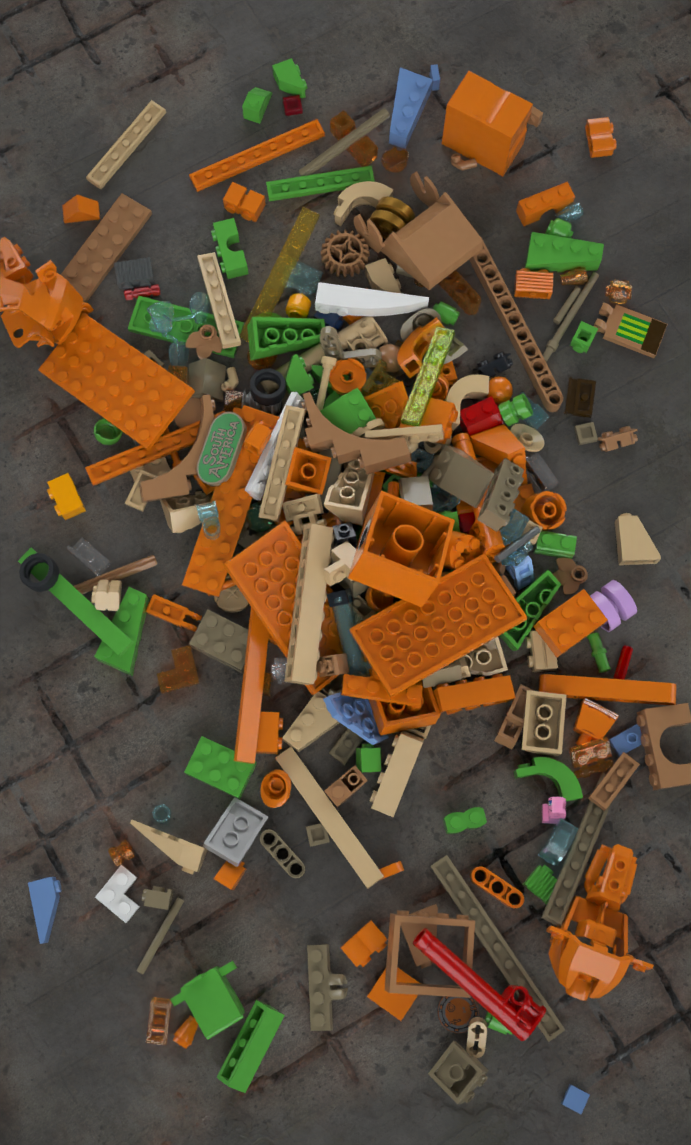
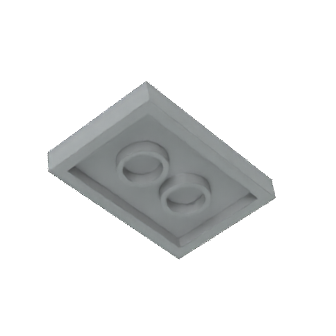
(235, 831)

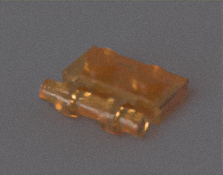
(589, 753)

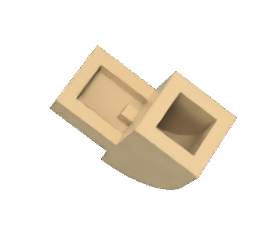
(342, 560)

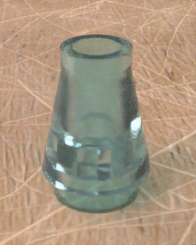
(571, 212)

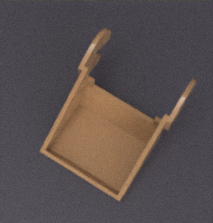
(430, 243)

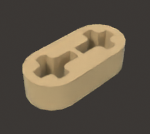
(481, 1037)

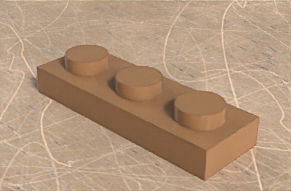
(613, 781)

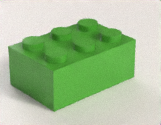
(217, 768)

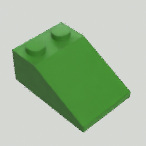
(349, 412)

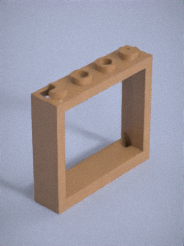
(393, 948)

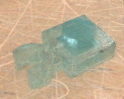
(518, 556)

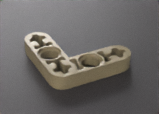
(339, 354)

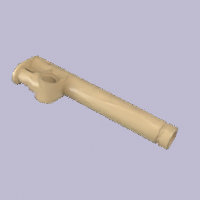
(361, 334)

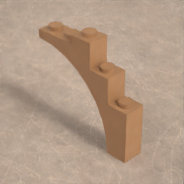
(371, 454)
(175, 482)

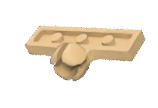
(412, 435)

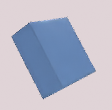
(434, 74)
(575, 1099)

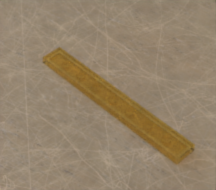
(283, 267)

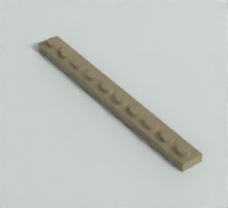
(493, 941)

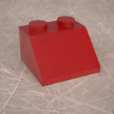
(480, 417)

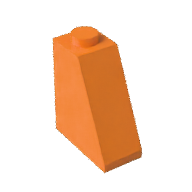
(499, 444)

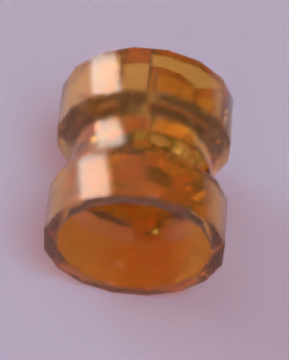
(121, 852)

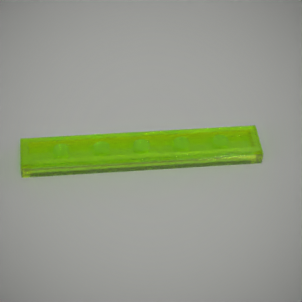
(427, 376)

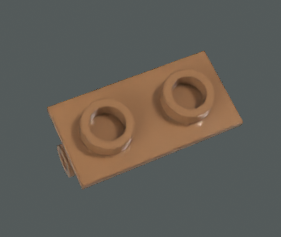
(610, 439)

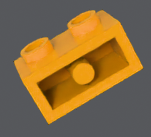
(66, 496)

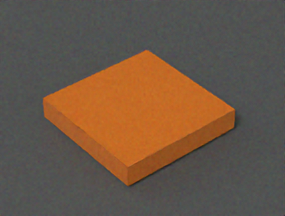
(393, 1003)

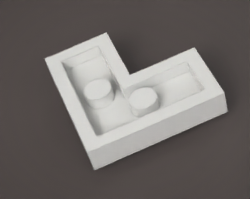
(114, 896)

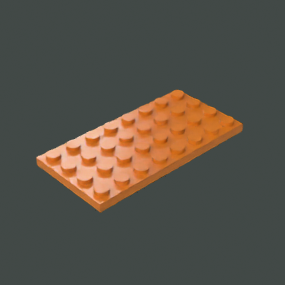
(117, 381)
(268, 580)
(458, 617)

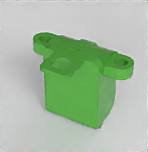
(212, 1000)

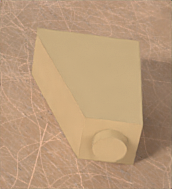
(633, 542)

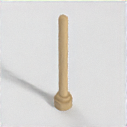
(327, 365)

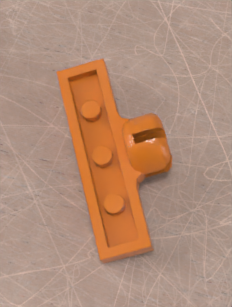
(372, 689)

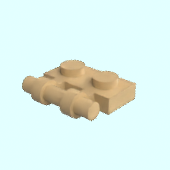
(301, 508)

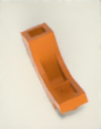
(415, 346)

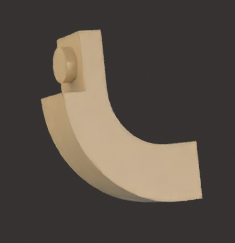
(359, 194)
(467, 387)

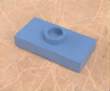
(626, 740)

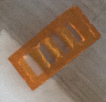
(159, 1003)

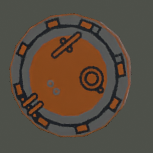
(457, 1012)

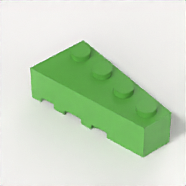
(562, 253)
(130, 621)

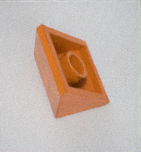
(307, 472)

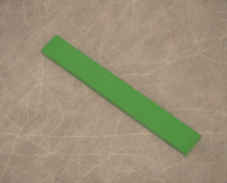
(83, 609)

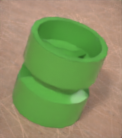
(514, 410)

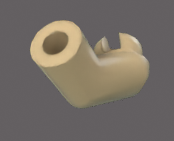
(232, 382)

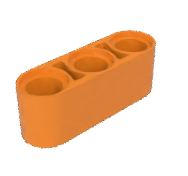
(506, 891)

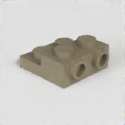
(459, 1073)

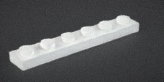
(259, 477)

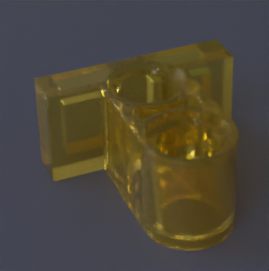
(378, 374)

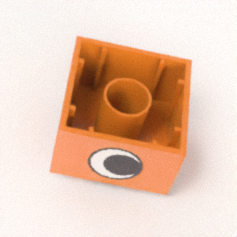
(402, 549)

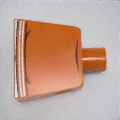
(592, 721)

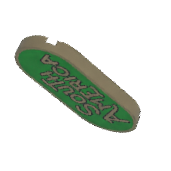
(221, 448)

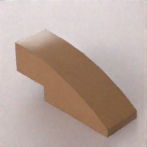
(514, 719)

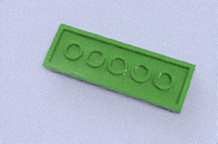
(180, 329)

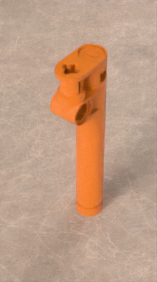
(490, 540)

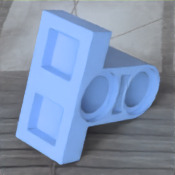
(522, 574)

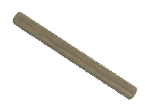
(345, 143)

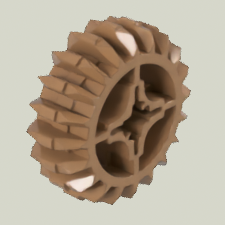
(356, 260)

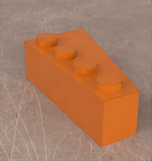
(473, 694)

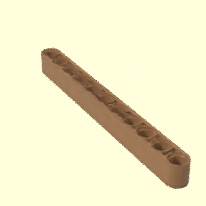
(516, 330)

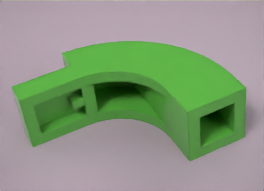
(560, 774)

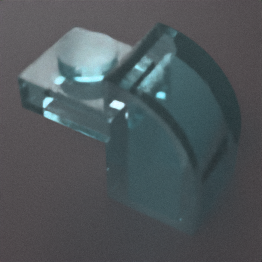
(558, 842)

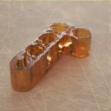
(462, 299)

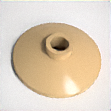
(528, 436)

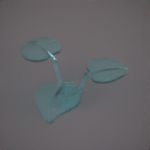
(162, 323)

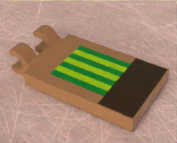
(631, 329)

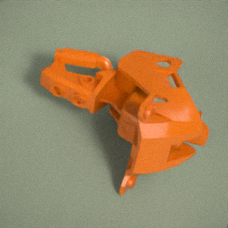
(39, 307)
(589, 968)

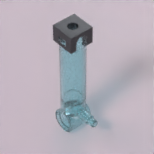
(345, 619)

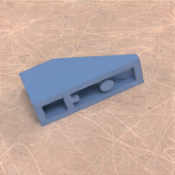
(44, 900)

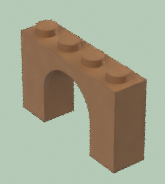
(652, 724)

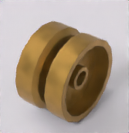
(391, 215)

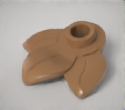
(203, 344)
(566, 576)

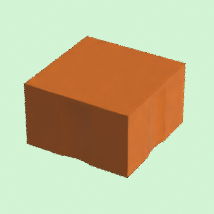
(486, 123)

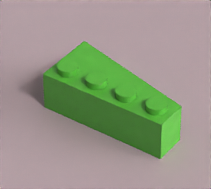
(281, 335)
(533, 602)

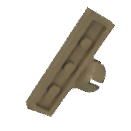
(323, 987)

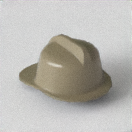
(419, 318)

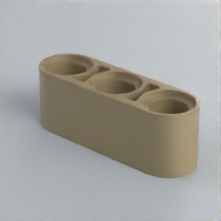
(275, 847)

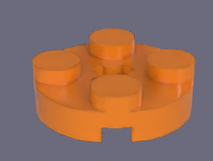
(347, 367)

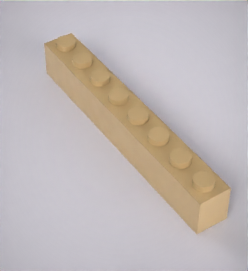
(309, 605)

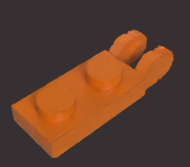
(171, 612)

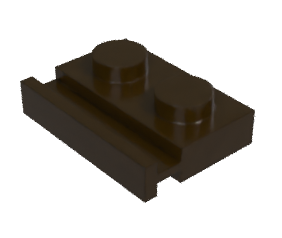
(580, 397)

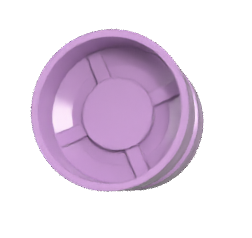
(615, 604)

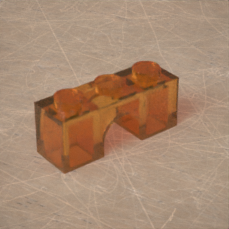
(364, 149)

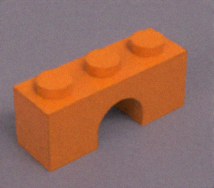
(533, 207)

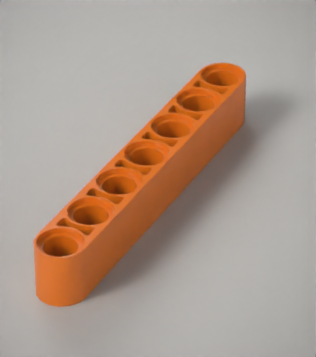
(609, 689)

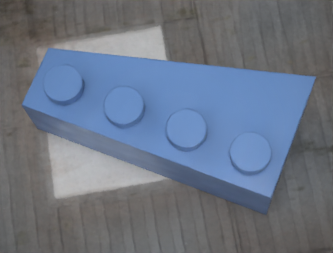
(409, 103)

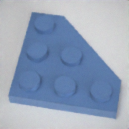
(355, 715)

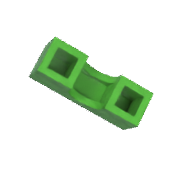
(233, 262)

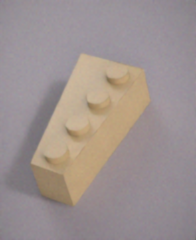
(397, 773)

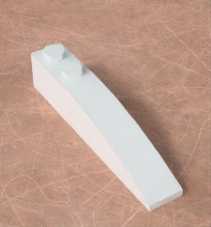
(365, 302)

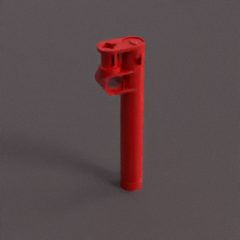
(517, 1015)

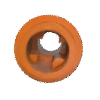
(186, 1032)

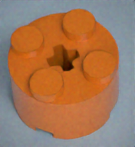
(545, 509)
(461, 550)

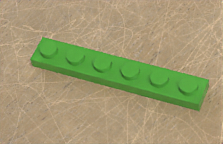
(318, 183)

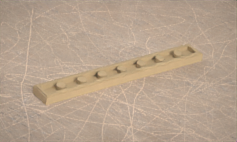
(329, 817)

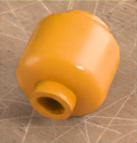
(298, 306)

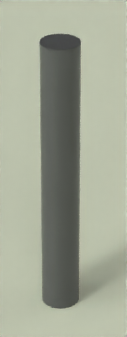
(517, 544)

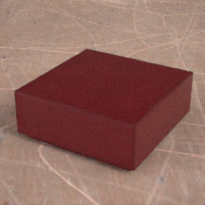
(292, 105)

